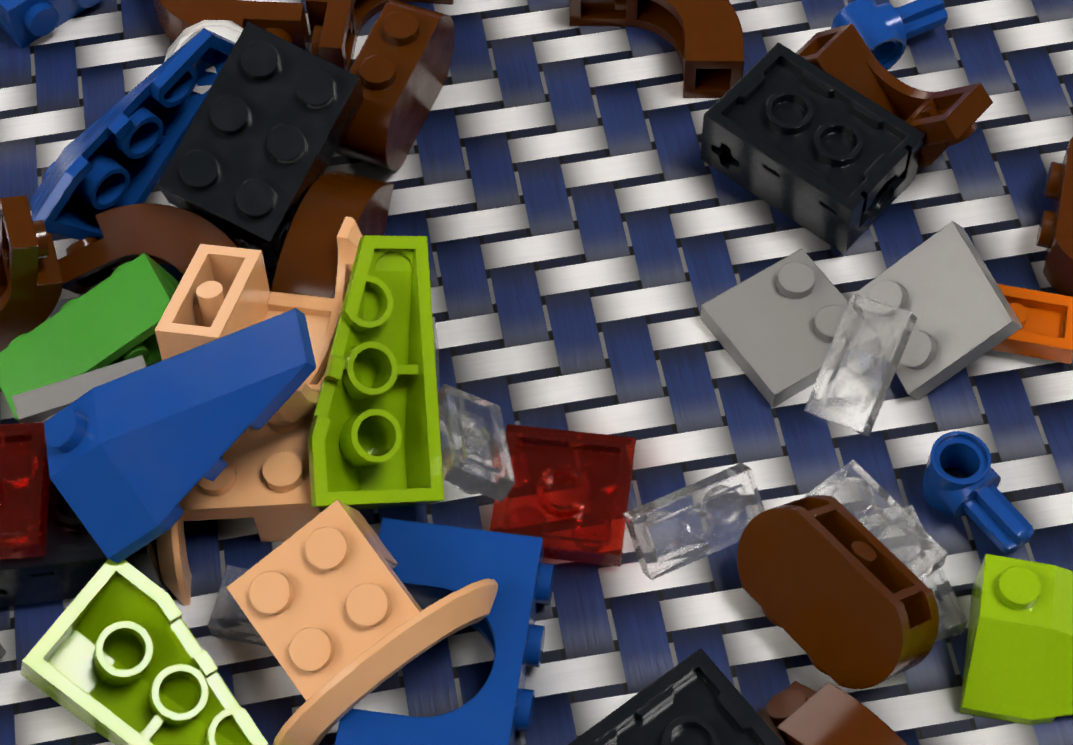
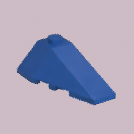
(130, 144)
(150, 436)

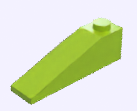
(378, 402)
(1019, 642)
(135, 668)

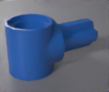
(887, 28)
(973, 495)

